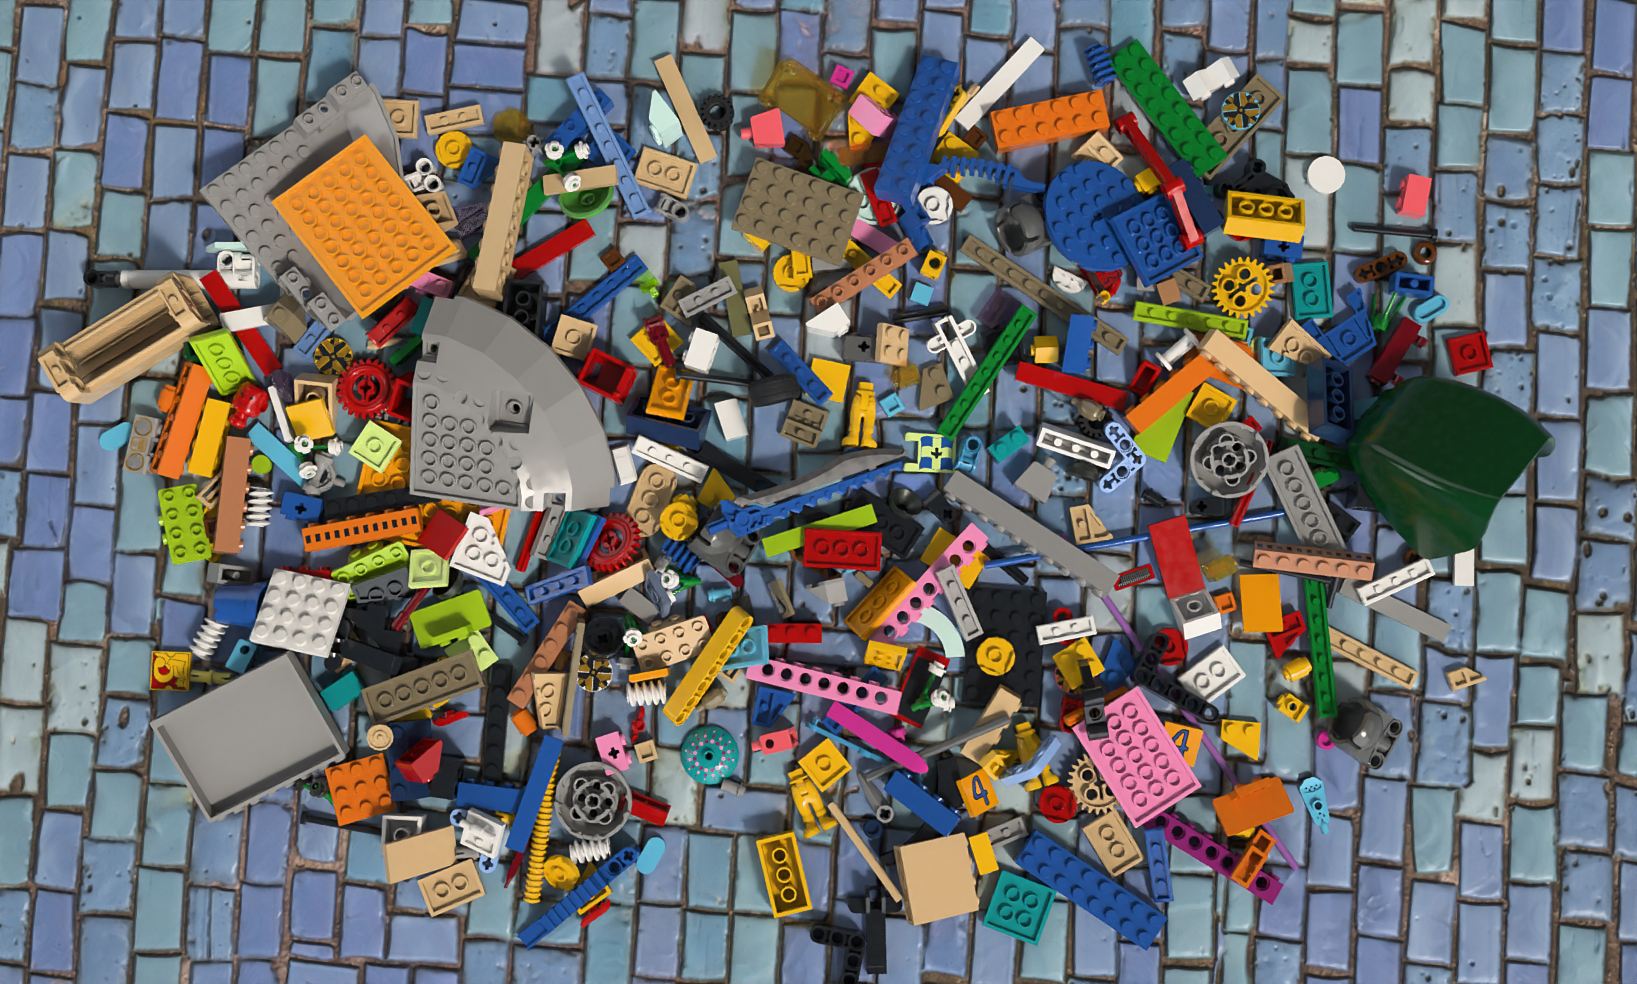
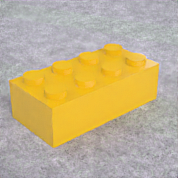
(1264, 216)
(784, 873)

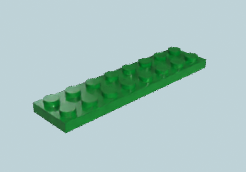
(1166, 108)

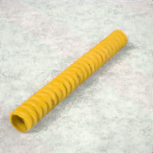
(540, 843)

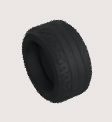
(774, 390)

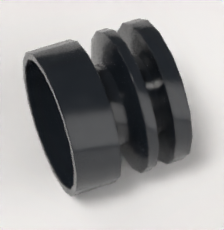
(606, 628)

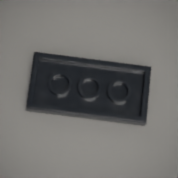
(897, 533)

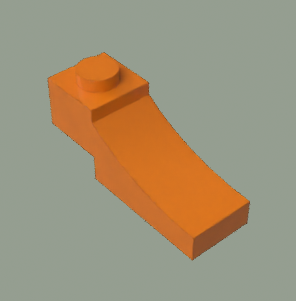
(1252, 858)

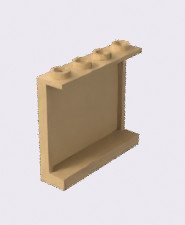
(936, 878)

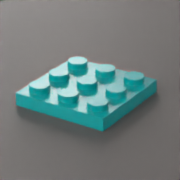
(1019, 907)

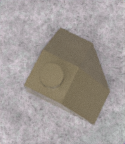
(287, 318)

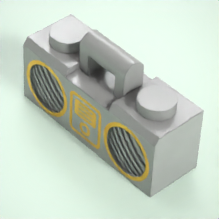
(142, 444)

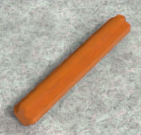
(1078, 714)

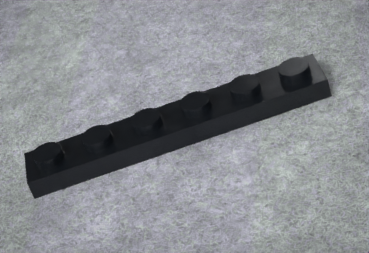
(373, 502)
(497, 722)

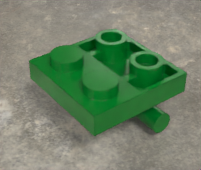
(833, 169)

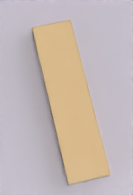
(590, 179)

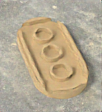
(650, 497)

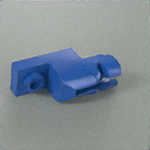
(914, 224)

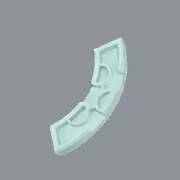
(942, 628)

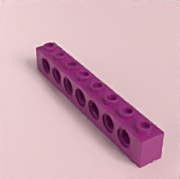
(1267, 891)

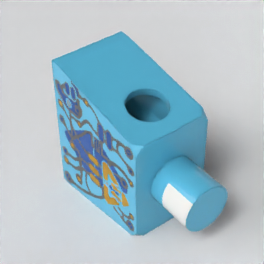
(240, 660)

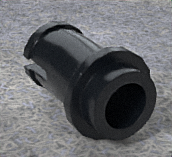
(1153, 497)

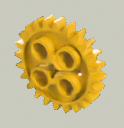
(1233, 273)

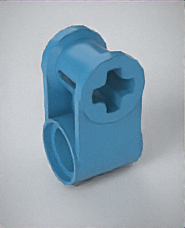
(966, 455)

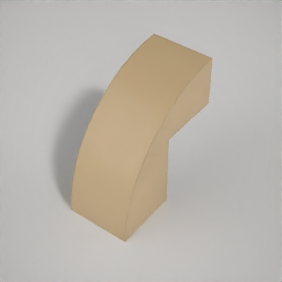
(759, 313)

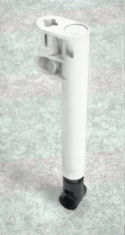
(239, 274)

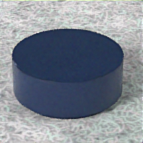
(872, 828)

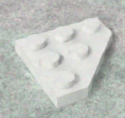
(481, 552)

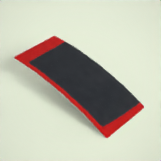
(915, 683)

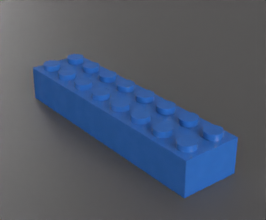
(917, 130)
(1090, 889)

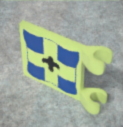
(934, 453)

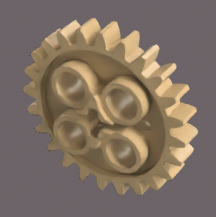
(1081, 787)

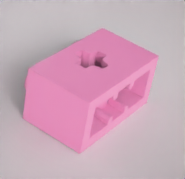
(605, 746)

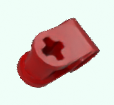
(1066, 709)

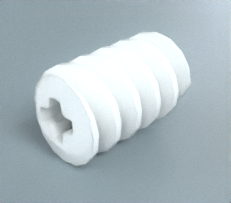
(259, 507)
(207, 638)
(646, 693)
(590, 849)

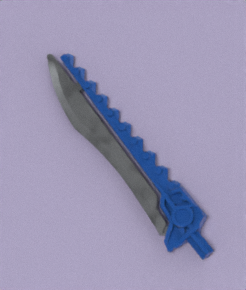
(753, 517)

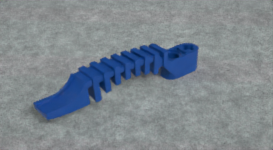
(950, 166)
(579, 896)

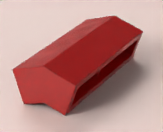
(647, 808)

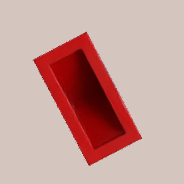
(1144, 377)

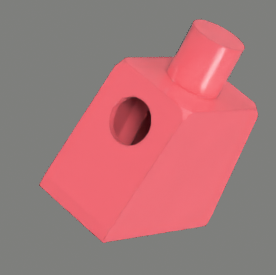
(765, 130)
(782, 738)

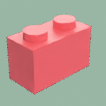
(1413, 196)

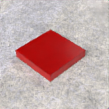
(1469, 353)
(442, 534)

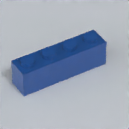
(489, 795)
(922, 803)

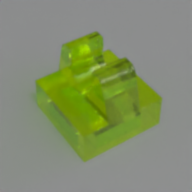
(649, 286)

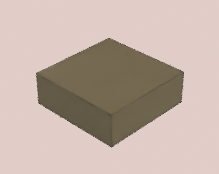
(864, 579)

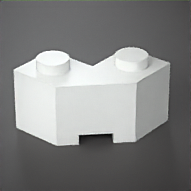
(1206, 81)

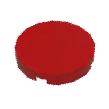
(1176, 649)
(1058, 803)

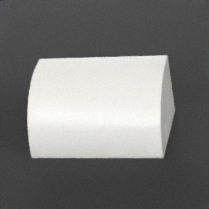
(731, 419)

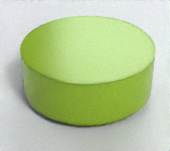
(261, 464)

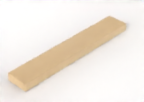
(685, 109)
(1371, 659)
(865, 851)

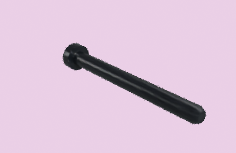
(1432, 234)
(710, 378)
(522, 639)
(305, 817)

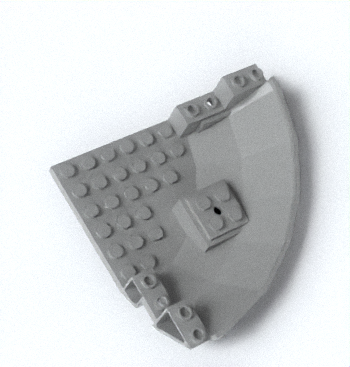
(246, 190)
(471, 438)

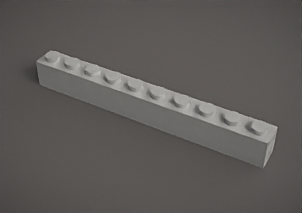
(1030, 534)

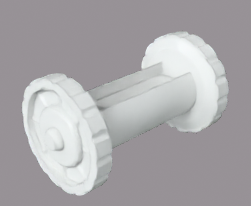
(1177, 350)

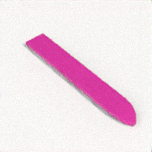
(877, 738)

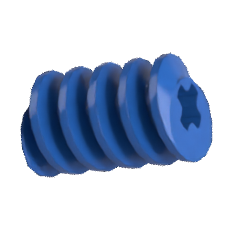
(1100, 64)
(680, 554)

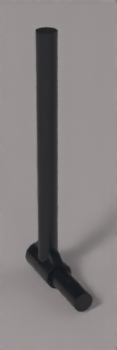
(1332, 583)

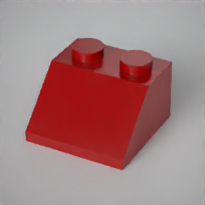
(421, 760)

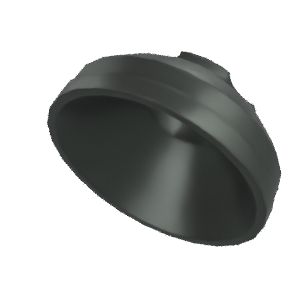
(1083, 470)
(908, 501)
(454, 586)

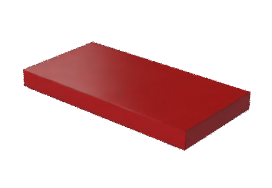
(842, 549)
(1176, 556)

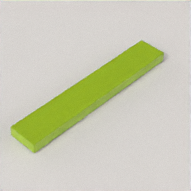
(1190, 319)
(795, 537)

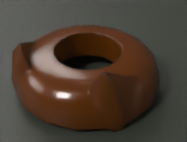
(1416, 253)

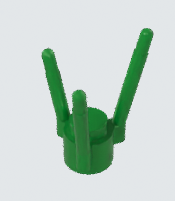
(1382, 321)

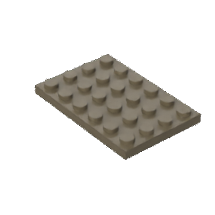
(797, 211)

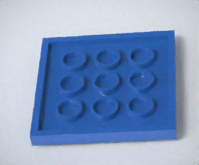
(1152, 240)

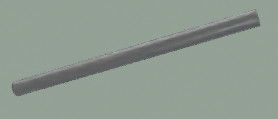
(942, 746)

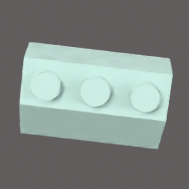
(664, 123)

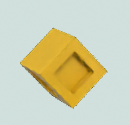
(927, 270)

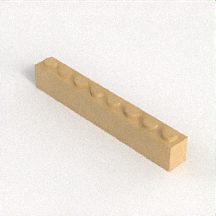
(1256, 381)

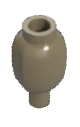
(1089, 409)
(712, 698)

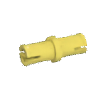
(210, 677)

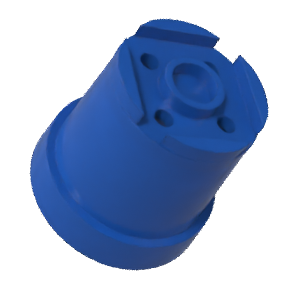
(239, 603)

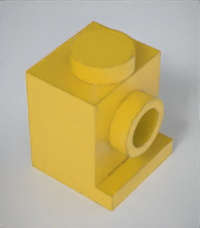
(1283, 706)

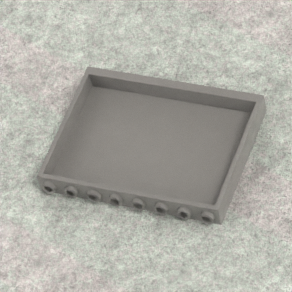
(250, 736)

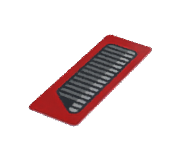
(1134, 577)

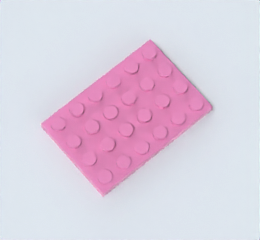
(1138, 758)

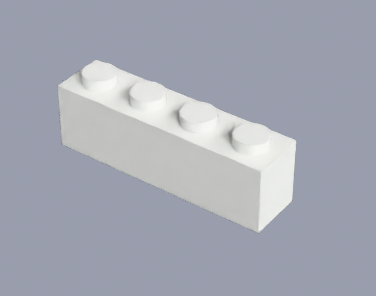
(1075, 445)

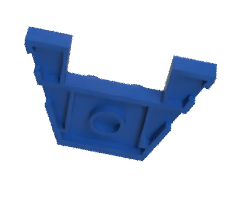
(1350, 337)

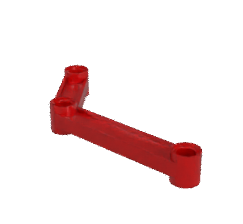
(1171, 186)

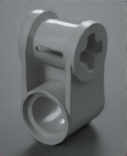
(668, 207)

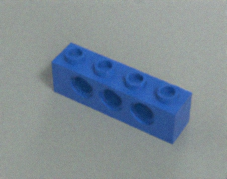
(575, 126)

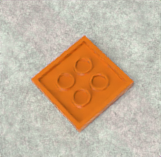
(360, 789)

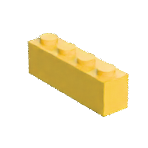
(211, 437)

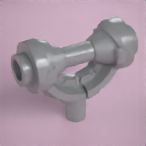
(323, 462)

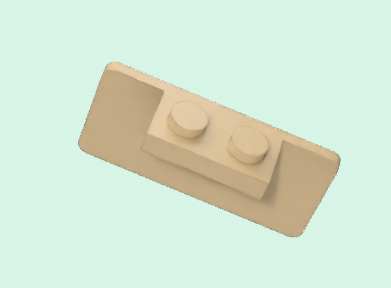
(672, 641)

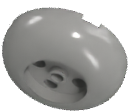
(1232, 481)
(576, 814)

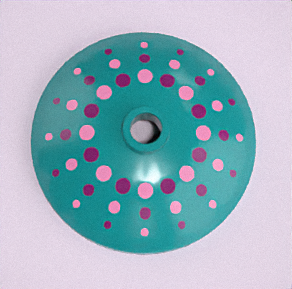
(712, 740)

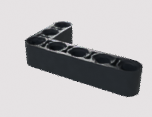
(1166, 685)
(845, 943)

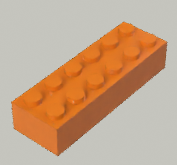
(1048, 121)

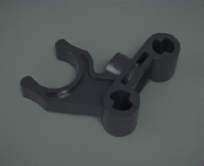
(1251, 181)
(1092, 698)

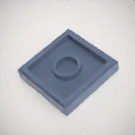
(657, 593)

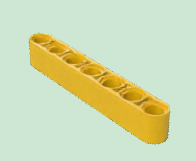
(707, 665)

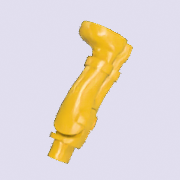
(862, 406)
(1027, 746)
(803, 793)

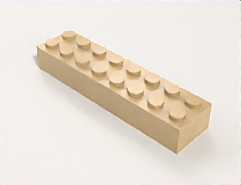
(503, 221)

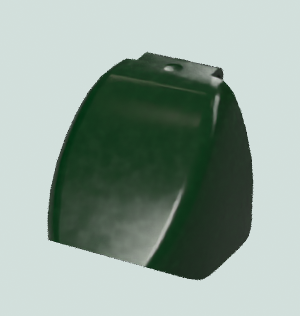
(1443, 459)

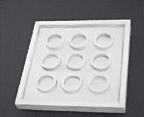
(300, 613)

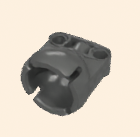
(1022, 225)
(722, 546)
(1364, 732)

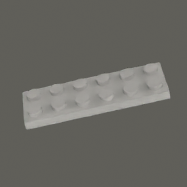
(1303, 500)

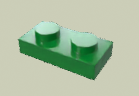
(400, 356)

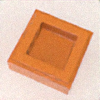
(1225, 602)

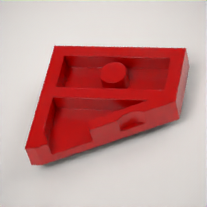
(1292, 628)

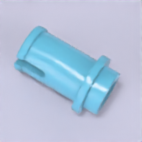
(719, 594)

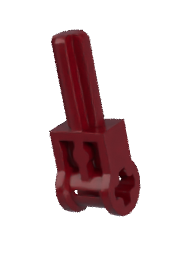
(659, 334)

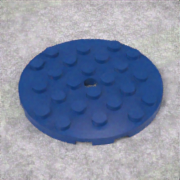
(1070, 208)

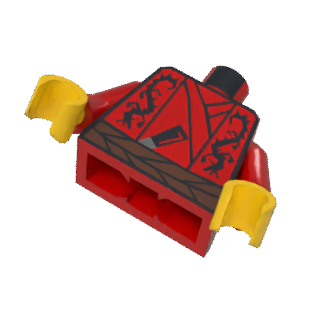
(1103, 283)

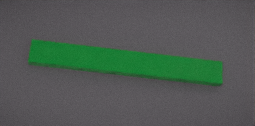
(535, 195)
(986, 372)
(1320, 649)

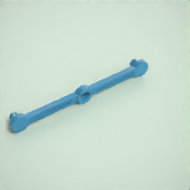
(813, 725)

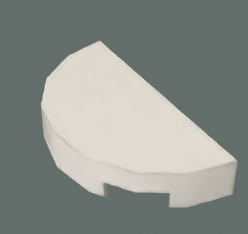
(1067, 282)

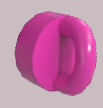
(896, 732)

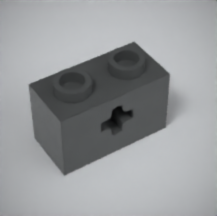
(855, 354)

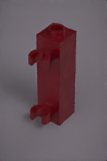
(1393, 352)

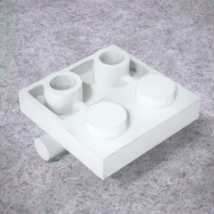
(482, 832)

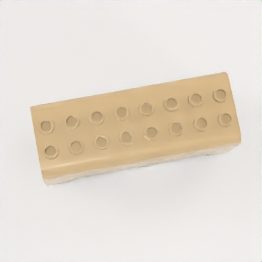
(129, 340)

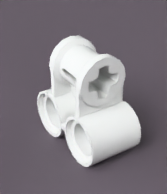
(423, 180)

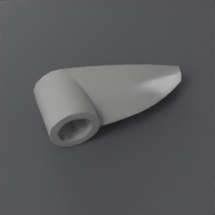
(875, 798)

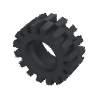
(720, 101)
(1094, 432)

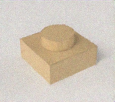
(646, 751)

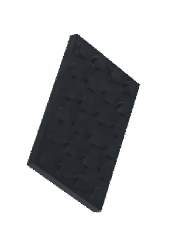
(1013, 617)

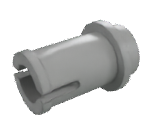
(733, 787)
(466, 852)

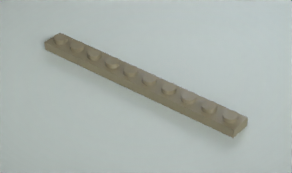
(1038, 291)

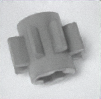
(538, 147)

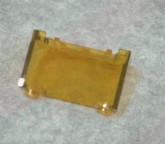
(804, 97)

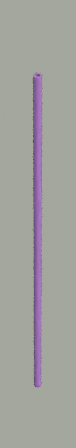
(1193, 722)

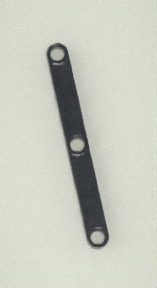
(749, 478)

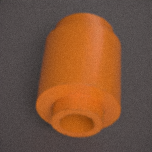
(165, 398)
(524, 721)

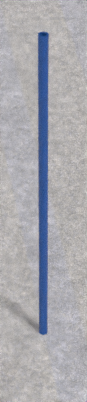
(1136, 538)

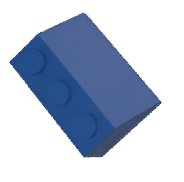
(1079, 343)

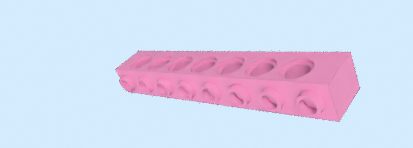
(970, 534)
(890, 705)

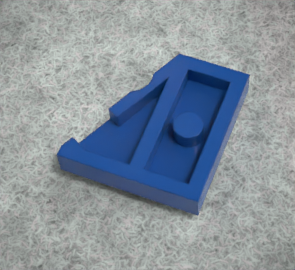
(477, 168)
(1117, 665)
(770, 705)

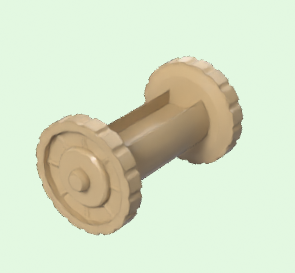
(379, 736)

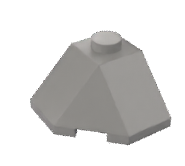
(830, 591)

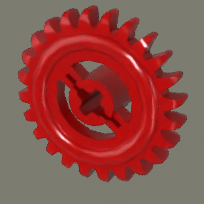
(365, 406)
(618, 548)

